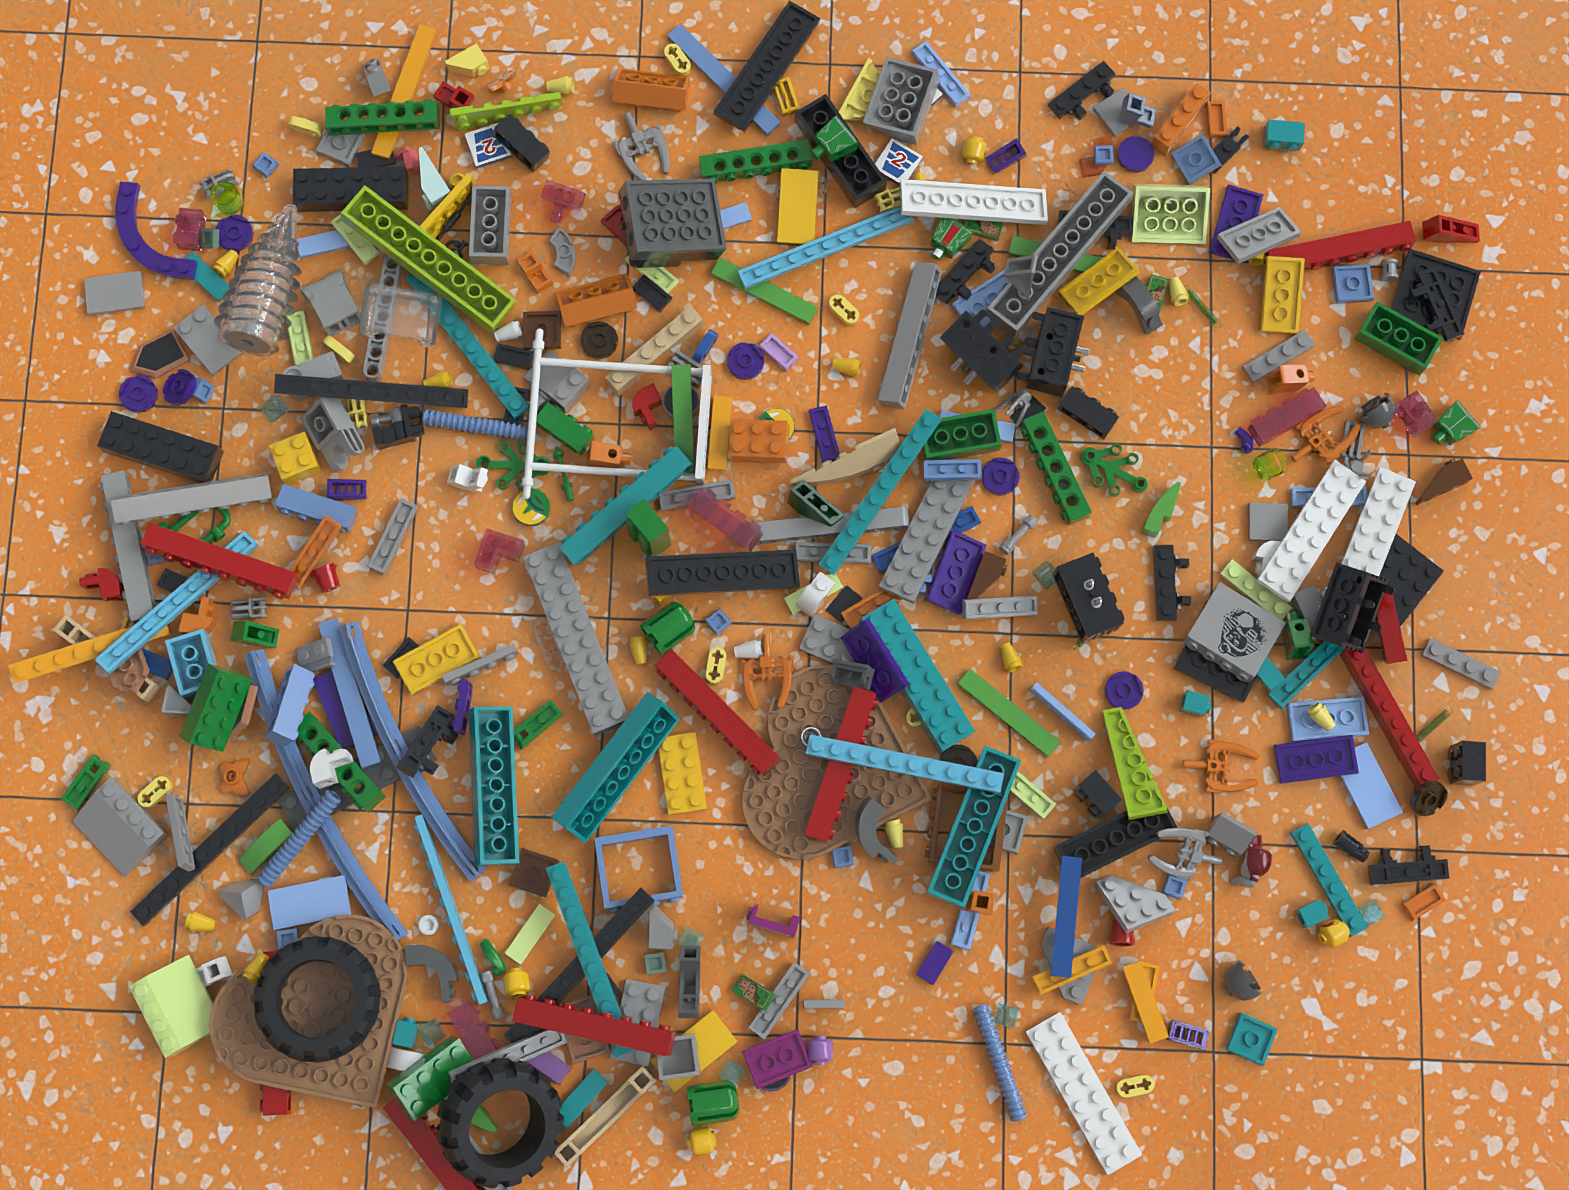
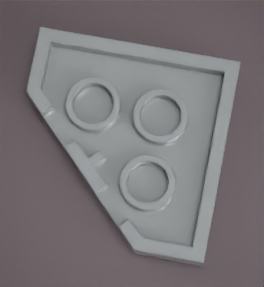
(1133, 904)
(1077, 989)

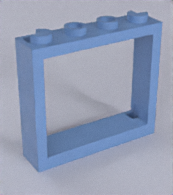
(600, 842)

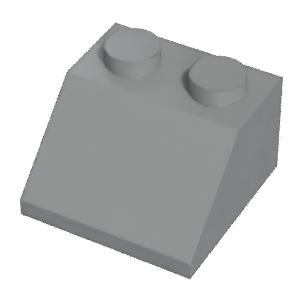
(1229, 834)

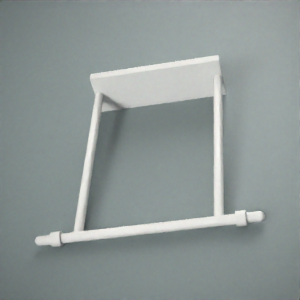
(538, 346)

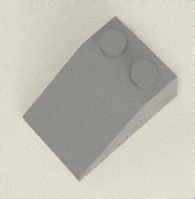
(203, 339)
(560, 383)

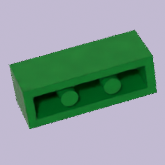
(564, 428)

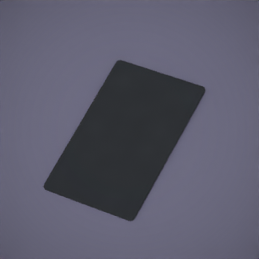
(1035, 408)
(842, 602)

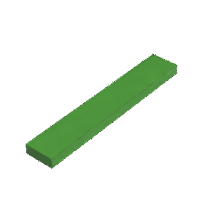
(1025, 247)
(766, 292)
(683, 411)
(1009, 713)

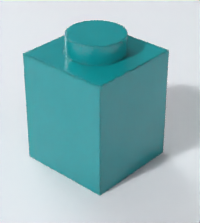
(1195, 704)
(1312, 913)
(406, 1032)

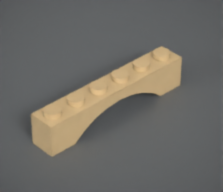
(674, 333)
(75, 633)
(605, 1116)

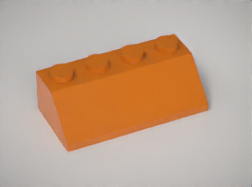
(650, 89)
(596, 300)

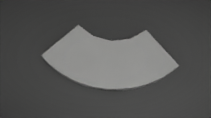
(564, 250)

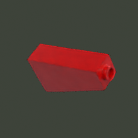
(1390, 634)

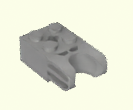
(332, 432)

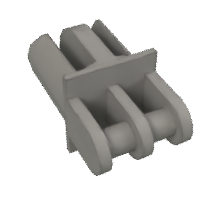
(224, 176)
(249, 609)

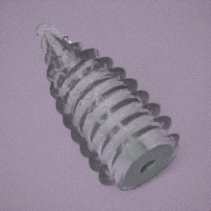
(262, 290)

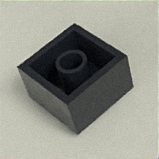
(1467, 763)
(1096, 795)

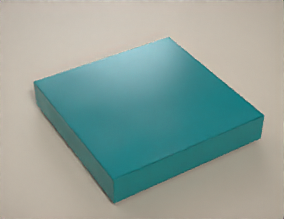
(1251, 1039)

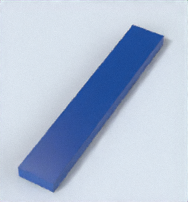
(965, 520)
(1066, 916)

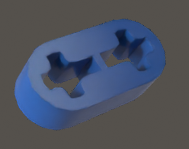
(705, 346)

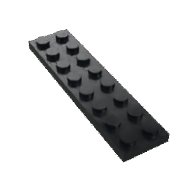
(766, 66)
(722, 572)

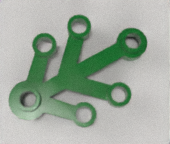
(517, 465)
(1111, 468)

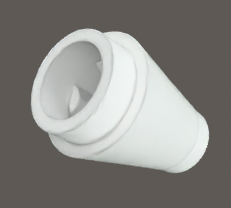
(508, 332)
(749, 650)

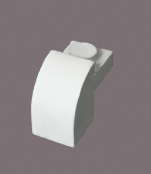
(467, 478)
(1264, 554)
(814, 594)
(324, 764)
(215, 971)
(401, 1059)

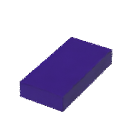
(934, 963)

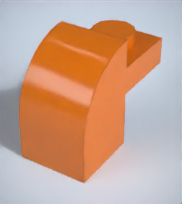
(192, 622)
(980, 903)

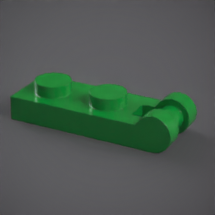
(537, 724)
(85, 782)

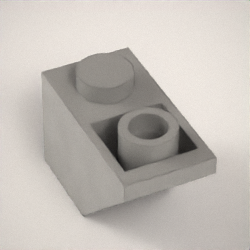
(376, 77)

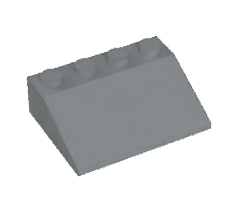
(902, 100)
(119, 826)

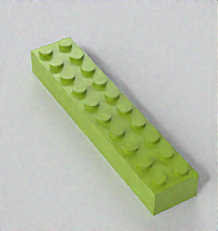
(428, 259)

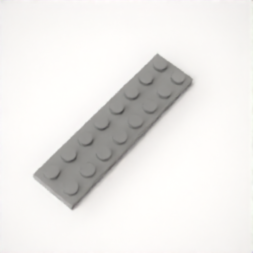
(925, 538)

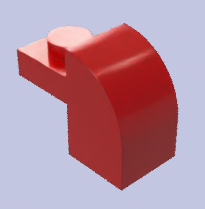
(453, 97)
(644, 401)
(107, 581)

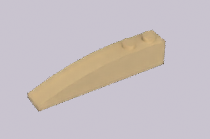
(866, 458)

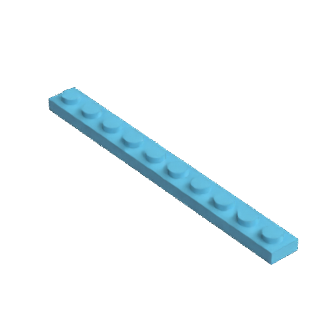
(823, 247)
(166, 611)
(905, 764)
(453, 918)

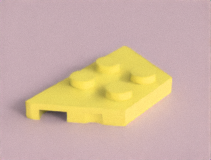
(861, 93)

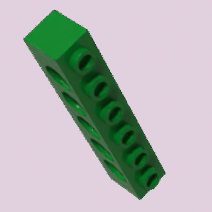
(390, 123)
(762, 154)
(1040, 424)
(371, 794)

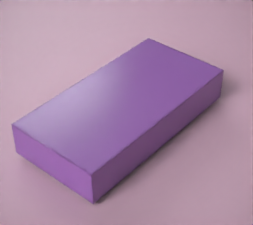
(550, 1066)

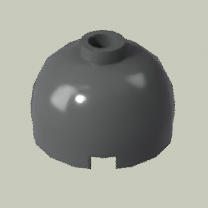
(1378, 412)
(1241, 982)

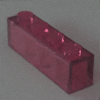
(1286, 416)
(724, 519)
(473, 1030)

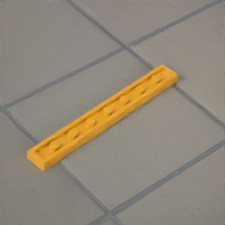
(407, 84)

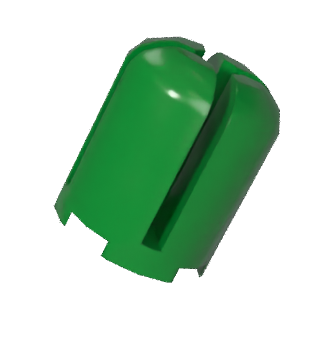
(668, 627)
(713, 1102)

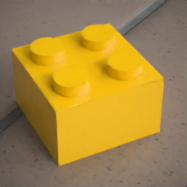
(295, 458)

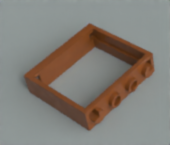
(933, 831)

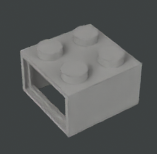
(683, 1059)

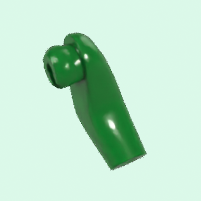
(494, 957)

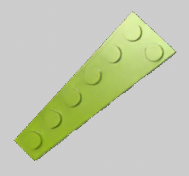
(468, 117)
(1135, 779)

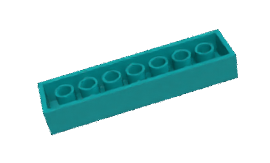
(612, 517)
(927, 690)
(616, 767)
(493, 786)
(972, 832)

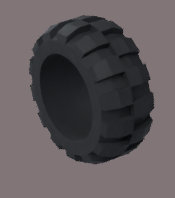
(268, 999)
(532, 1148)

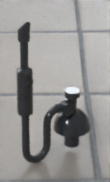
(450, 223)

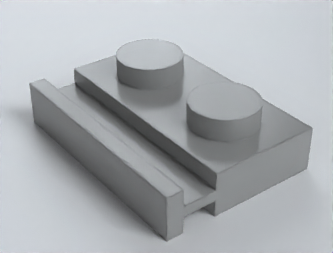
(316, 655)

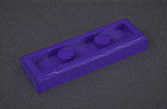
(824, 433)

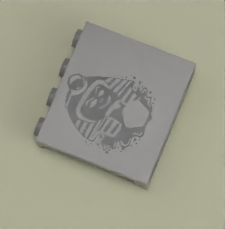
(1234, 633)

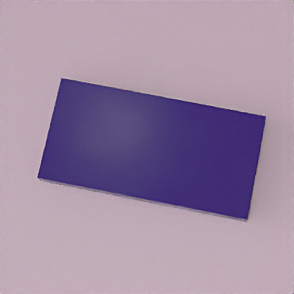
(1237, 207)
(955, 572)
(869, 649)
(334, 709)
(1316, 759)

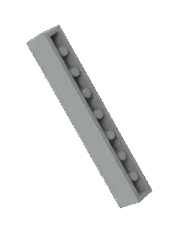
(909, 335)
(190, 498)
(130, 553)

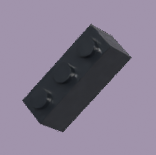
(521, 143)
(1088, 412)

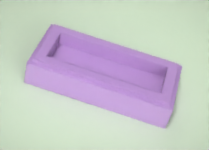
(778, 352)

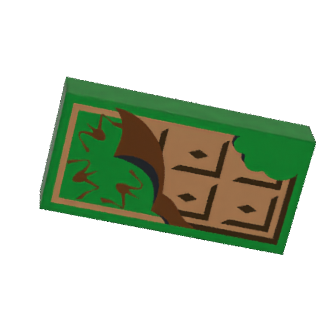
(985, 229)
(1157, 287)
(753, 992)

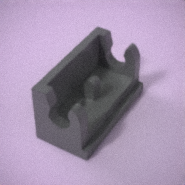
(851, 674)

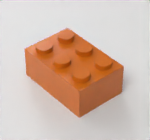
(759, 441)

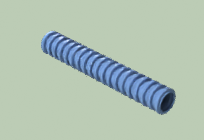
(475, 425)
(299, 838)
(1000, 1063)

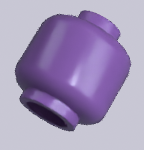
(820, 1050)

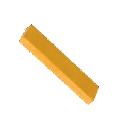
(720, 433)
(1081, 966)
(1145, 1002)

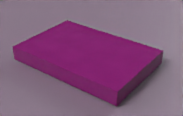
(777, 1059)

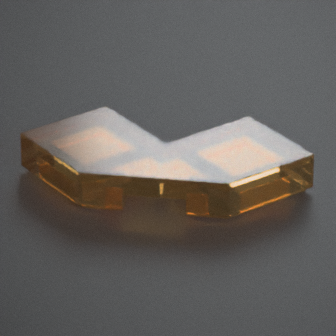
(1087, 164)

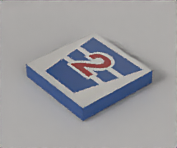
(485, 147)
(898, 162)

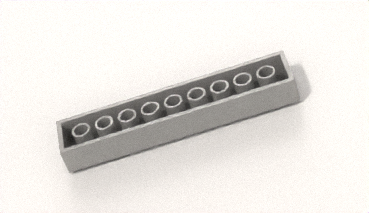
(1062, 252)
(576, 639)

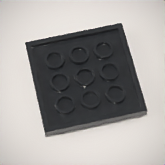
(1457, 281)
(1409, 574)
(1211, 674)

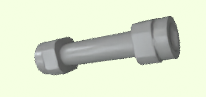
(1008, 546)
(487, 978)

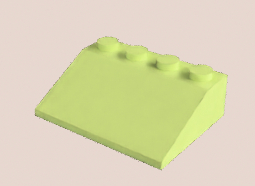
(1170, 213)
(175, 1005)

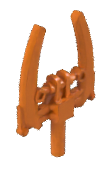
(1317, 441)
(767, 665)
(1214, 766)

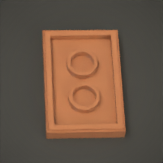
(583, 1048)

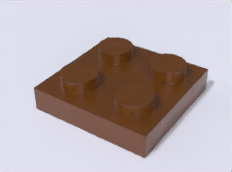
(547, 321)
(531, 873)

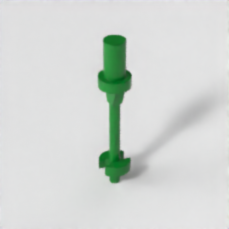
(567, 486)

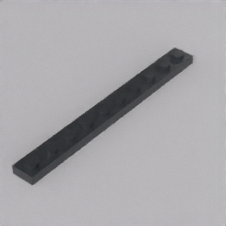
(370, 391)
(211, 849)
(574, 972)

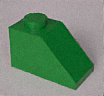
(254, 634)

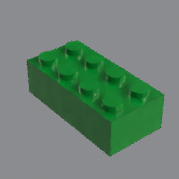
(1398, 338)
(964, 436)
(647, 529)
(215, 708)
(427, 1079)

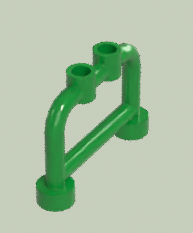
(215, 533)

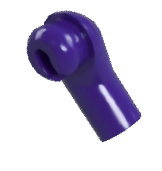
(1246, 440)

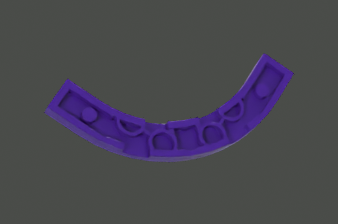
(127, 227)

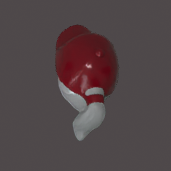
(1255, 864)

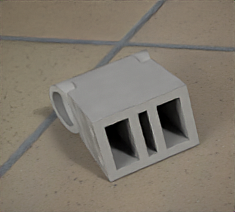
(332, 303)
(321, 366)

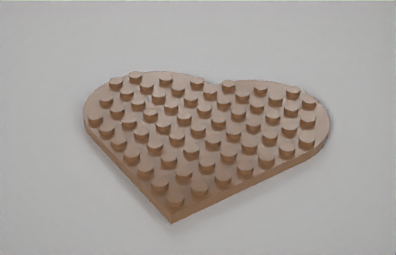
(783, 799)
(317, 1004)

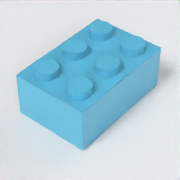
(189, 660)

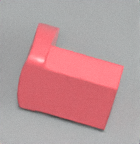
(410, 158)

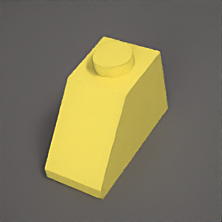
(468, 62)

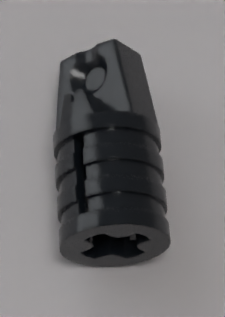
(1351, 846)

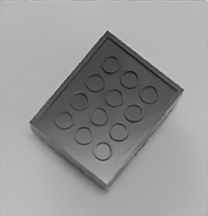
(671, 221)

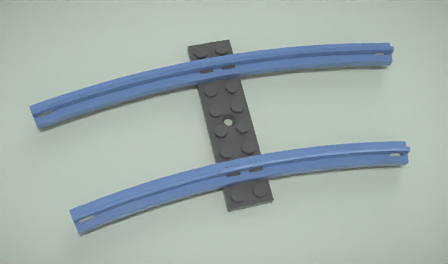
(395, 745)

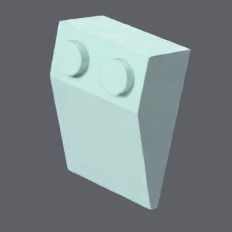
(431, 182)

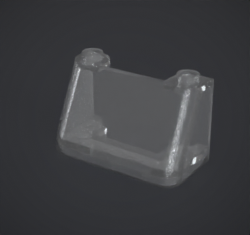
(401, 313)

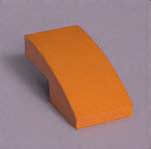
(535, 272)

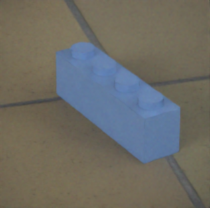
(314, 507)
(290, 705)

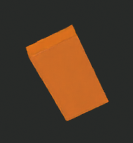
(1216, 119)
(1423, 902)

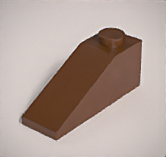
(1448, 478)
(987, 574)

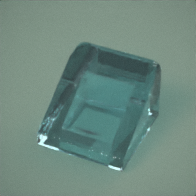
(275, 408)
(1044, 574)
(1006, 1015)
(432, 1032)

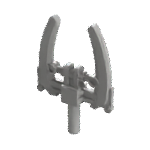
(639, 140)
(1191, 854)

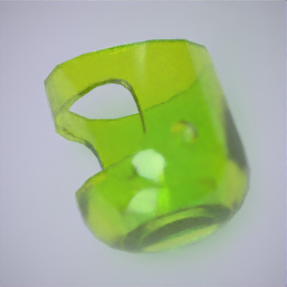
(230, 201)
(1266, 466)

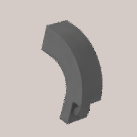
(1142, 303)
(865, 824)
(425, 955)
(689, 981)

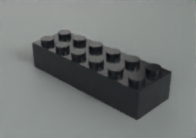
(853, 172)
(335, 187)
(160, 448)
(1113, 840)

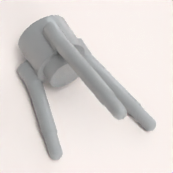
(1020, 400)
(1356, 466)

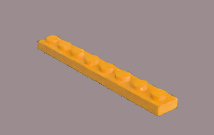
(68, 656)

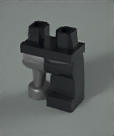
(402, 428)

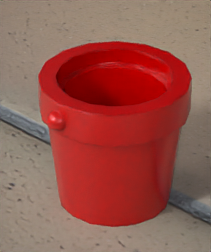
(326, 577)
(1119, 937)

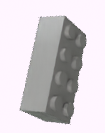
(490, 225)

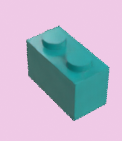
(1284, 135)

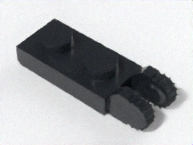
(1228, 147)

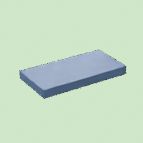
(982, 297)
(1347, 714)
(1370, 790)
(308, 902)

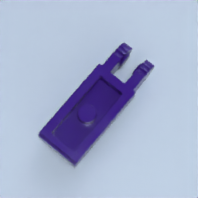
(462, 706)

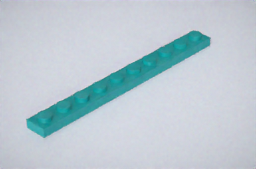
(476, 354)
(879, 492)
(585, 944)

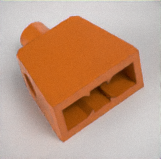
(1288, 378)
(599, 455)

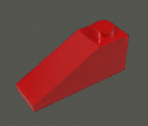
(1450, 230)

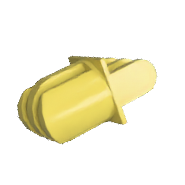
(893, 199)
(356, 413)

